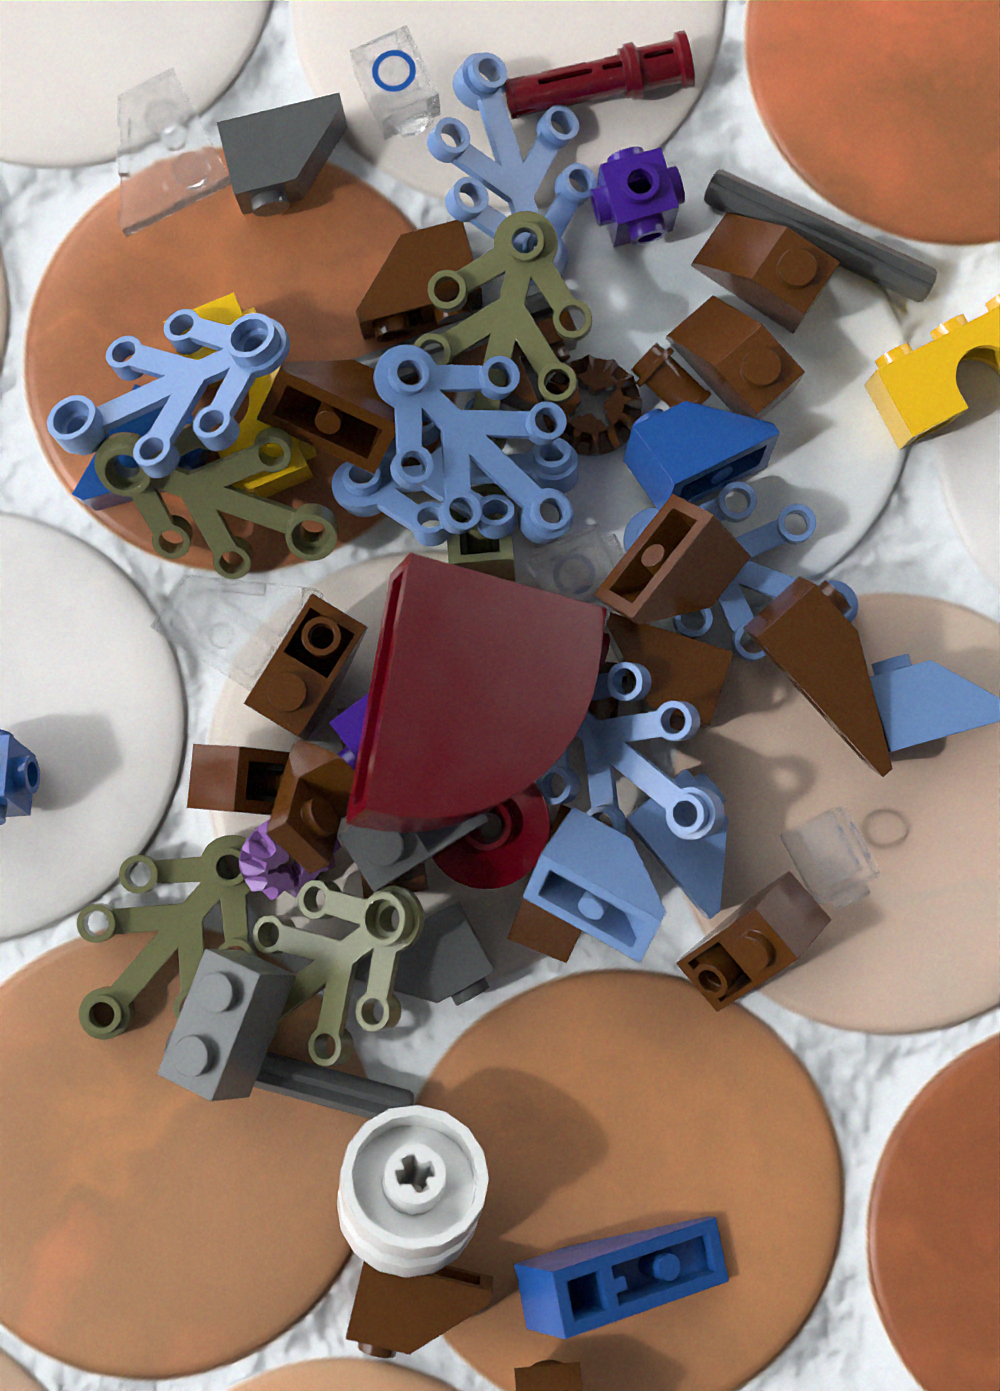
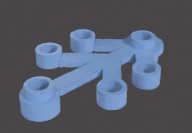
(507, 175)
(244, 352)
(467, 436)
(386, 496)
(752, 574)
(608, 747)

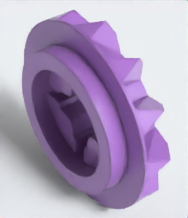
(264, 870)

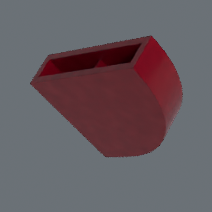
(469, 694)

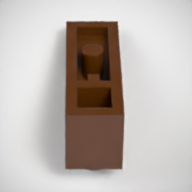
(825, 661)

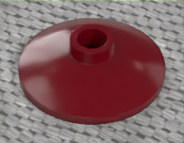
(508, 856)

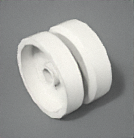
(377, 1197)

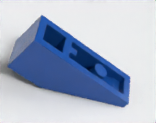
(619, 1276)

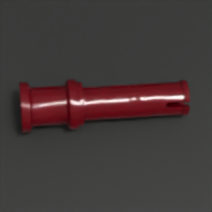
(626, 73)

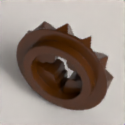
(621, 409)

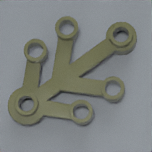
(507, 317)
(208, 492)
(177, 925)
(338, 959)

